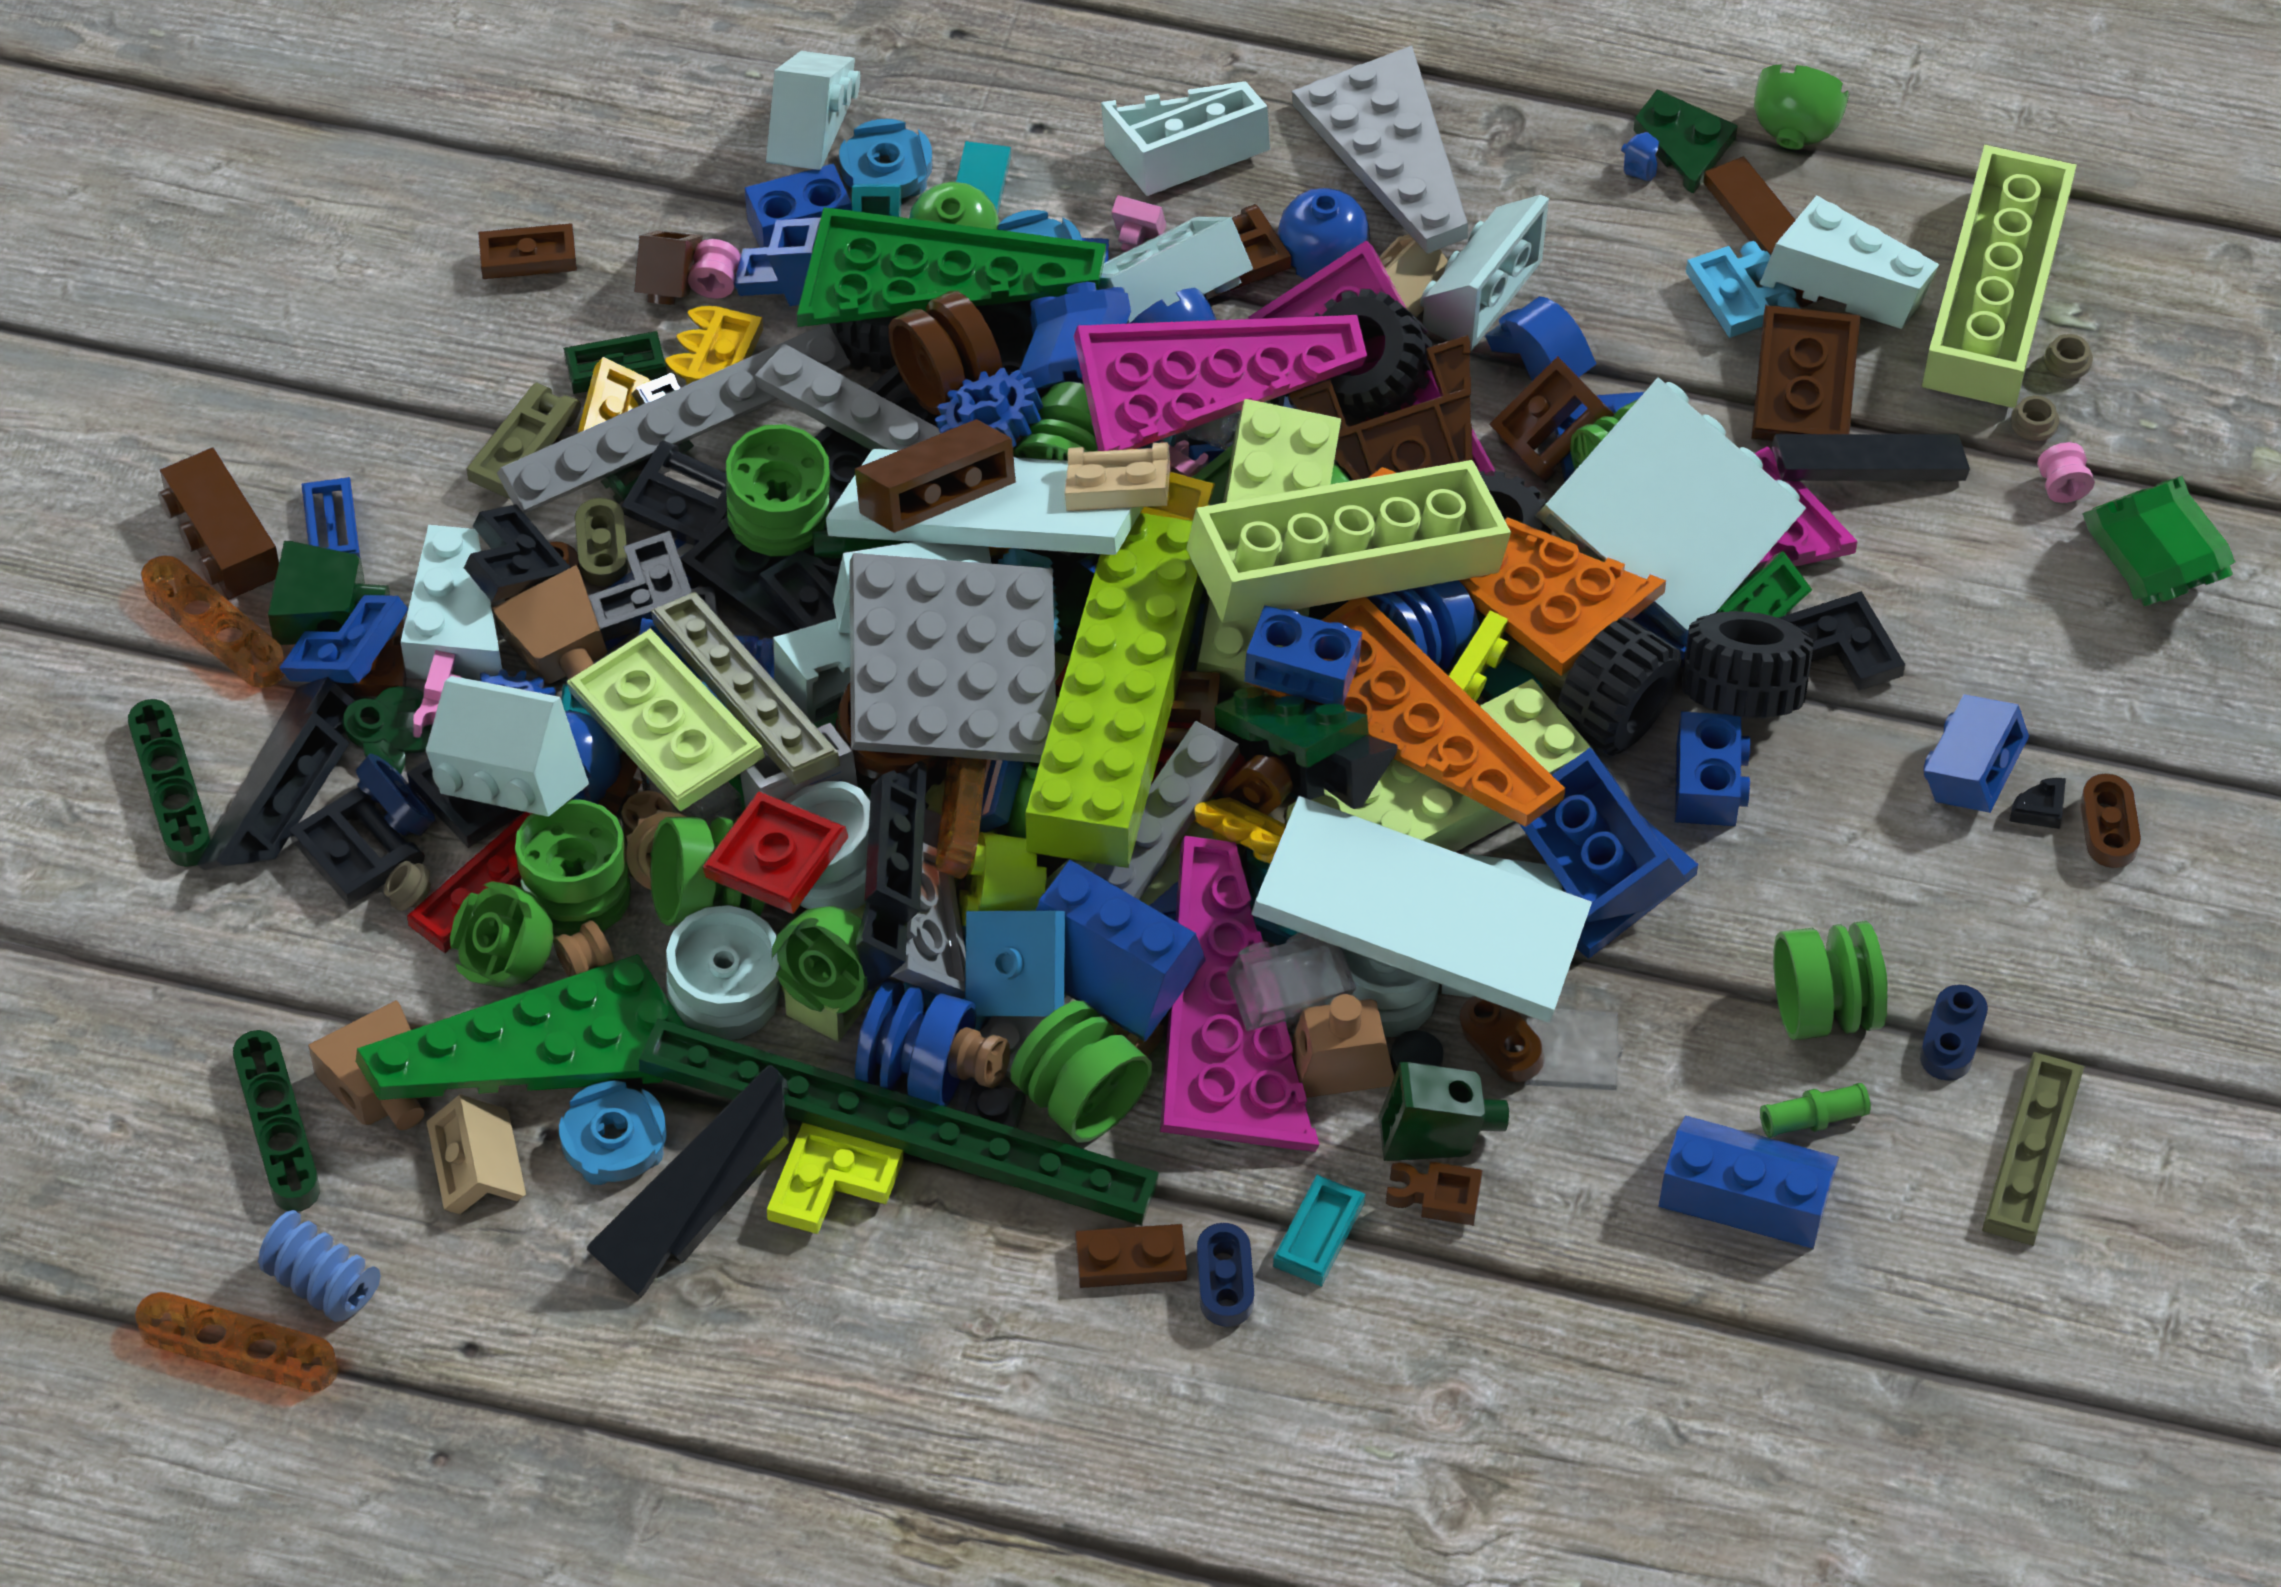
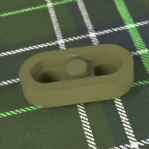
(601, 545)

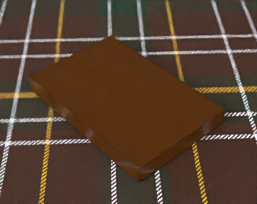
(1805, 372)

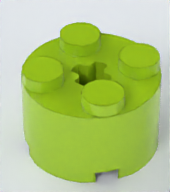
(1002, 877)

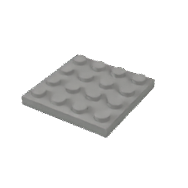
(951, 657)

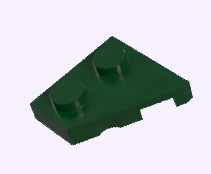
(1686, 136)

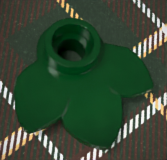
(393, 732)

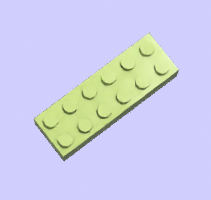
(1999, 276)
(1271, 454)
(1347, 540)
(1446, 818)

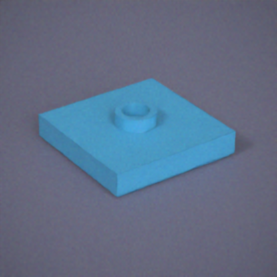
(1015, 962)

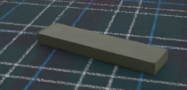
(2033, 1148)

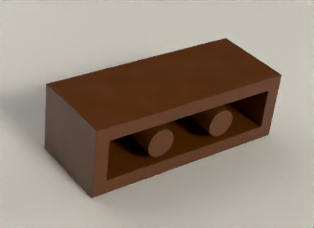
(935, 475)
(218, 524)

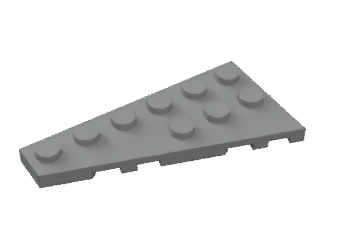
(1389, 138)

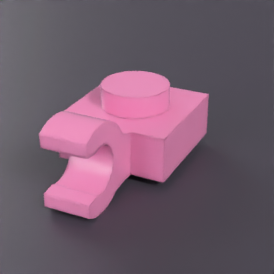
(440, 670)

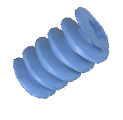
(316, 1268)

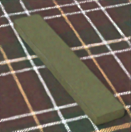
(745, 688)

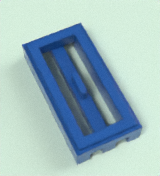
(327, 487)

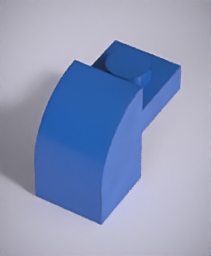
(782, 265)
(1540, 335)

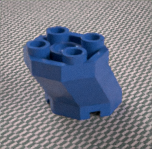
(1054, 320)

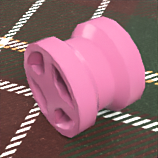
(714, 268)
(2065, 472)

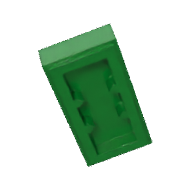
(1770, 590)

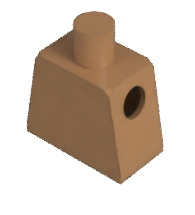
(553, 627)
(1341, 1048)
(336, 1068)

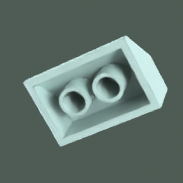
(1196, 254)
(1487, 271)
(504, 747)

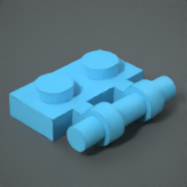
(1730, 291)

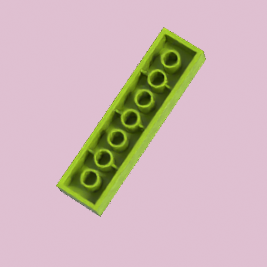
(1116, 697)

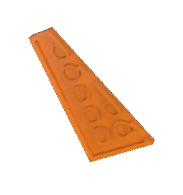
(1557, 594)
(1437, 722)

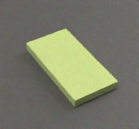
(665, 719)

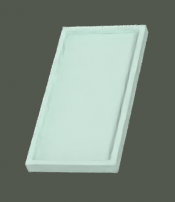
(1017, 516)
(1422, 909)

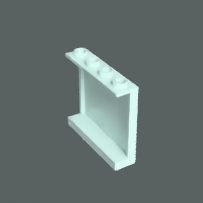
(1674, 505)

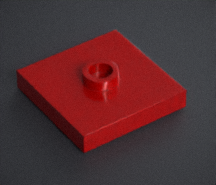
(775, 852)

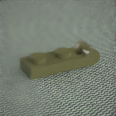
(522, 434)

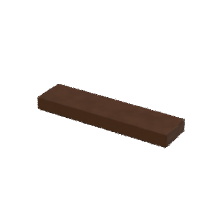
(1751, 206)

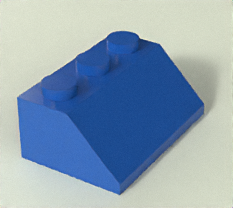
(1602, 844)
(1120, 950)
(1747, 1181)

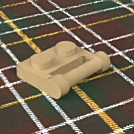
(1117, 478)

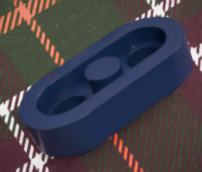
(388, 787)
(1956, 1029)
(1225, 1278)

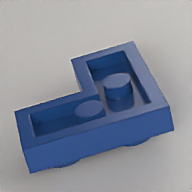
(350, 652)

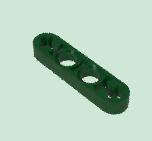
(169, 782)
(275, 1120)

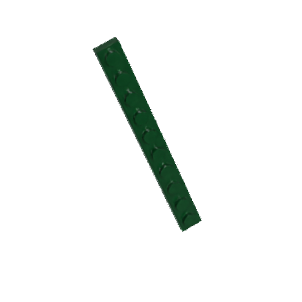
(906, 1123)

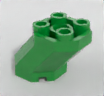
(2160, 541)

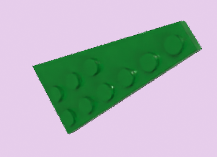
(895, 264)
(543, 1038)

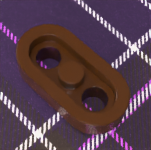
(1260, 783)
(2110, 825)
(1498, 1034)

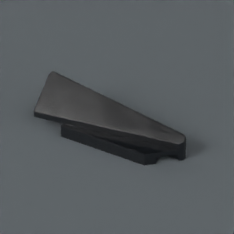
(1345, 774)
(283, 778)
(892, 871)
(697, 1186)

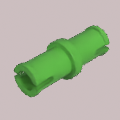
(1815, 1110)

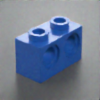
(793, 198)
(1301, 665)
(1706, 769)

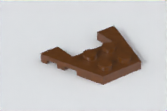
(1412, 437)

